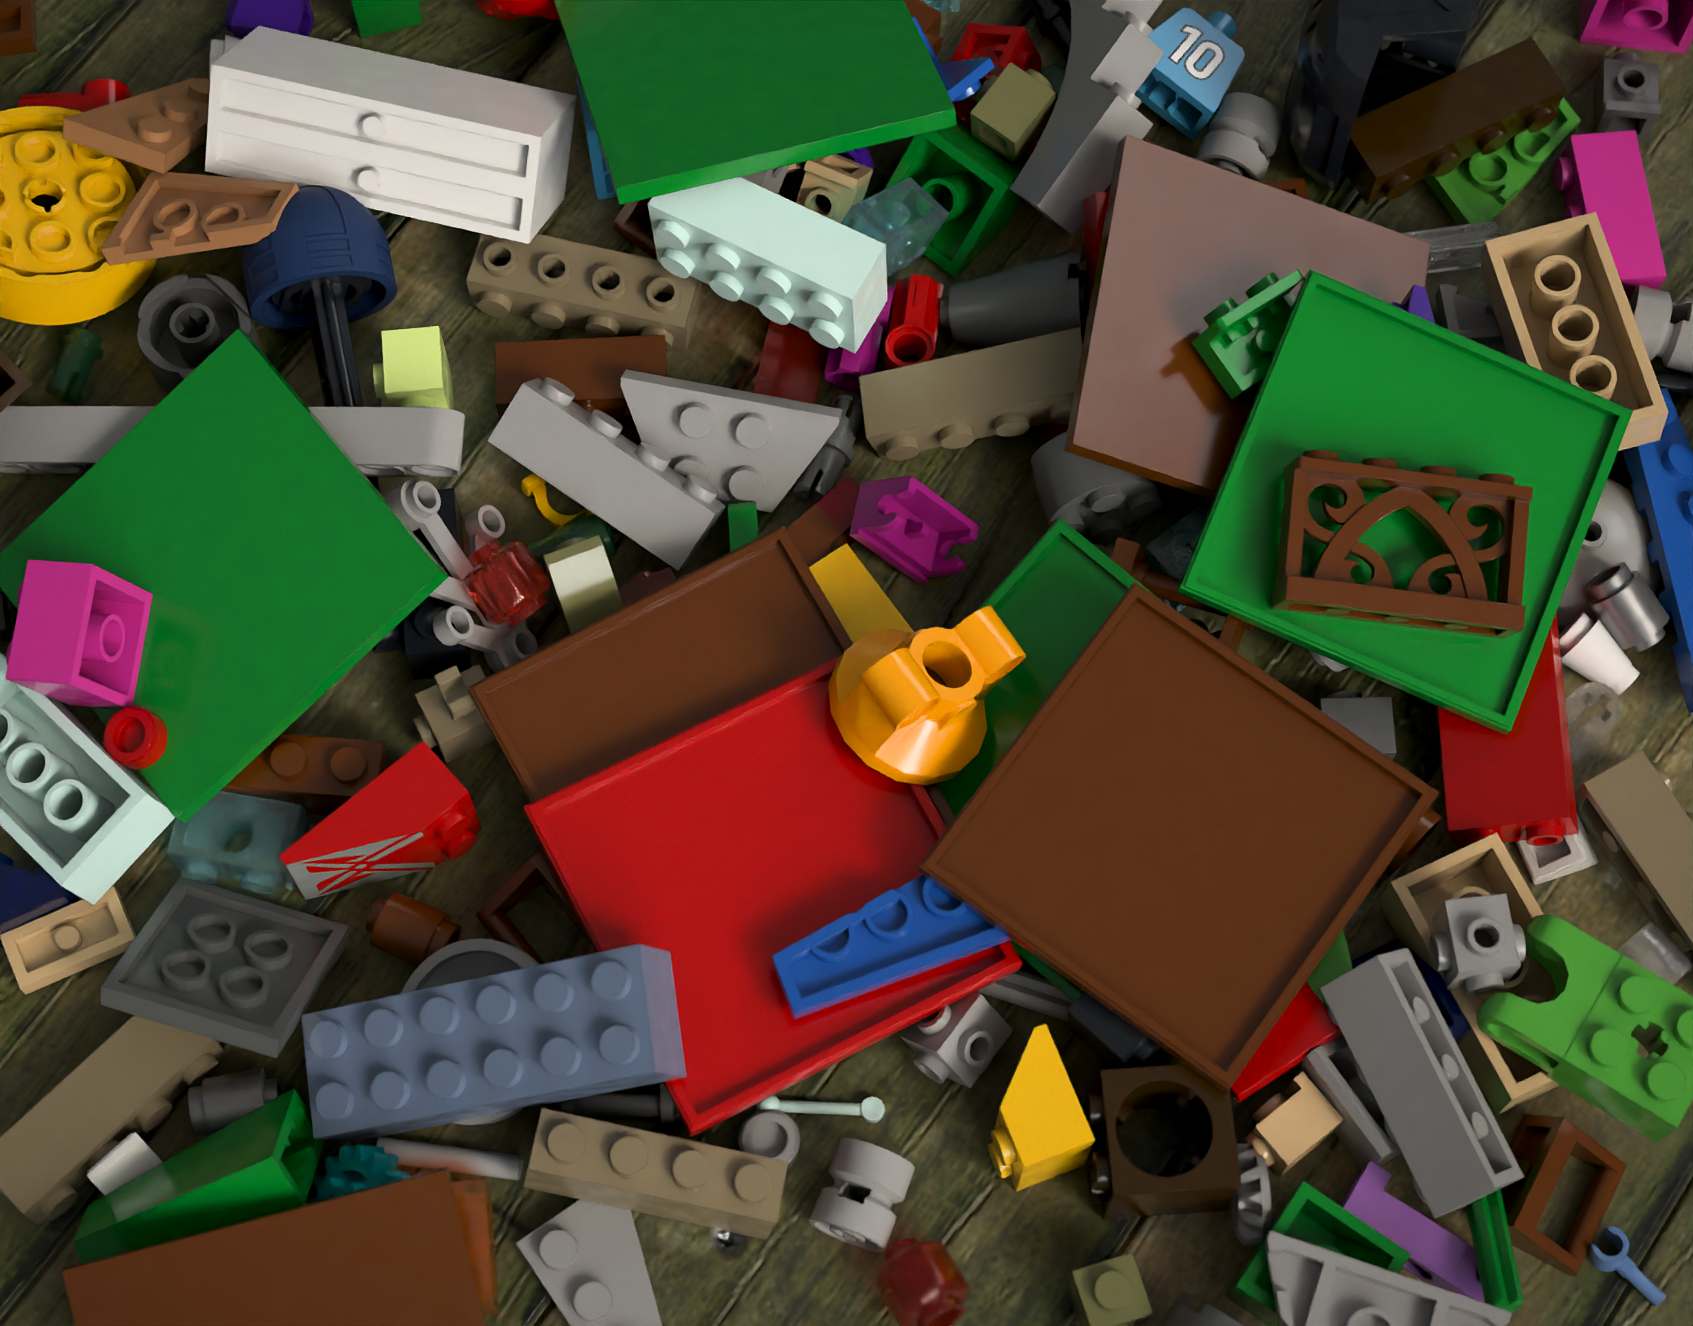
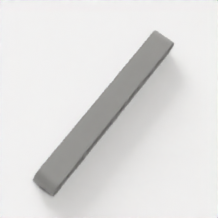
(375, 438)

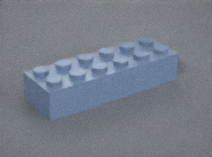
(493, 1044)

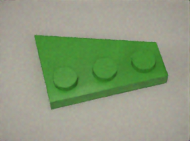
(1488, 183)

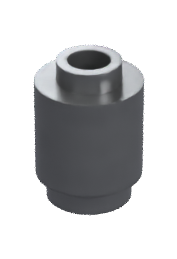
(1627, 607)
(229, 1098)

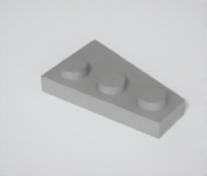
(593, 1266)

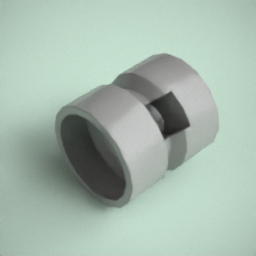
(1242, 135)
(1665, 326)
(870, 1174)

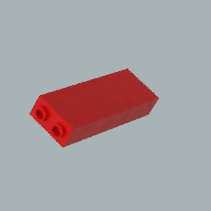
(1517, 779)

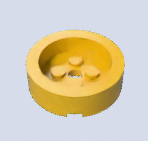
(54, 258)

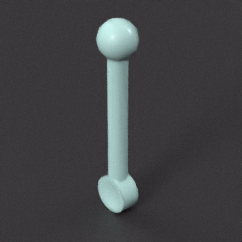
(870, 1109)

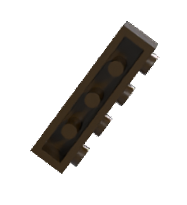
(1452, 121)

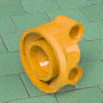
(918, 697)

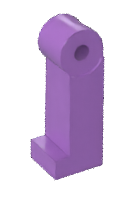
(1435, 1253)

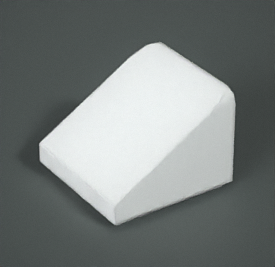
(1559, 859)
(123, 1164)

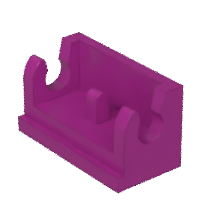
(911, 527)

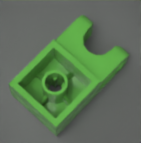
(1595, 1025)

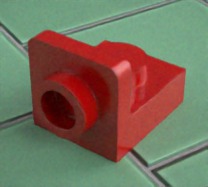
(999, 43)

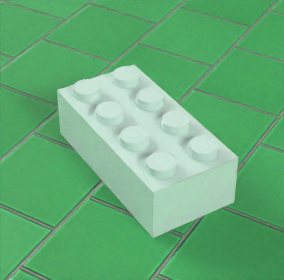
(774, 257)
(68, 796)

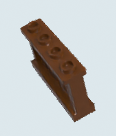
(1333, 591)

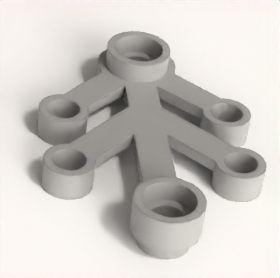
(417, 506)

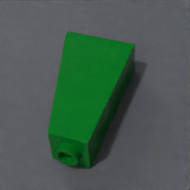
(228, 1177)

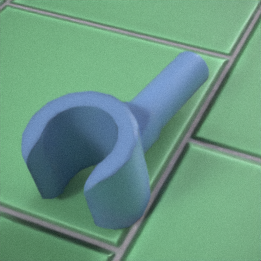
(1624, 1265)

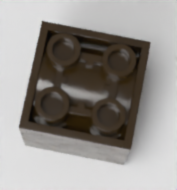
(1207, 1180)

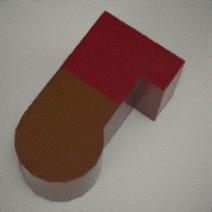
(826, 523)

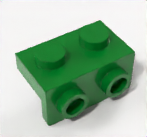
(1245, 336)

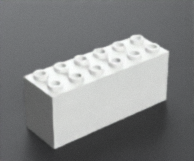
(390, 132)

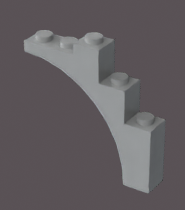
(1093, 109)

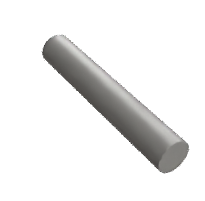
(455, 1158)

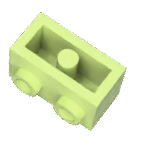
(414, 369)

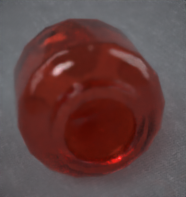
(506, 582)
(922, 1284)

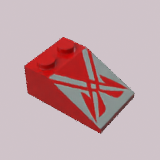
(388, 829)

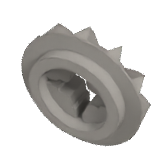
(1252, 1203)

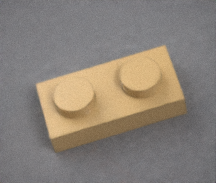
(68, 941)

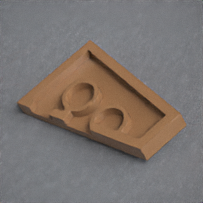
(148, 128)
(195, 214)

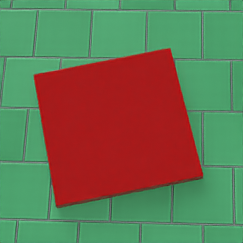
(731, 854)

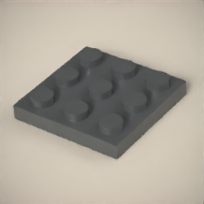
(225, 966)

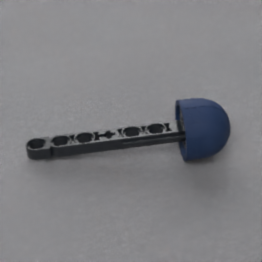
(317, 275)

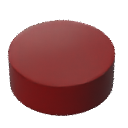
(135, 737)

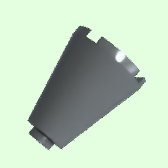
(1019, 302)

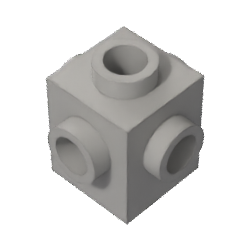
(1476, 943)
(958, 1040)

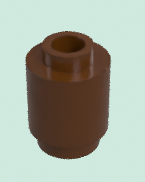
(410, 928)

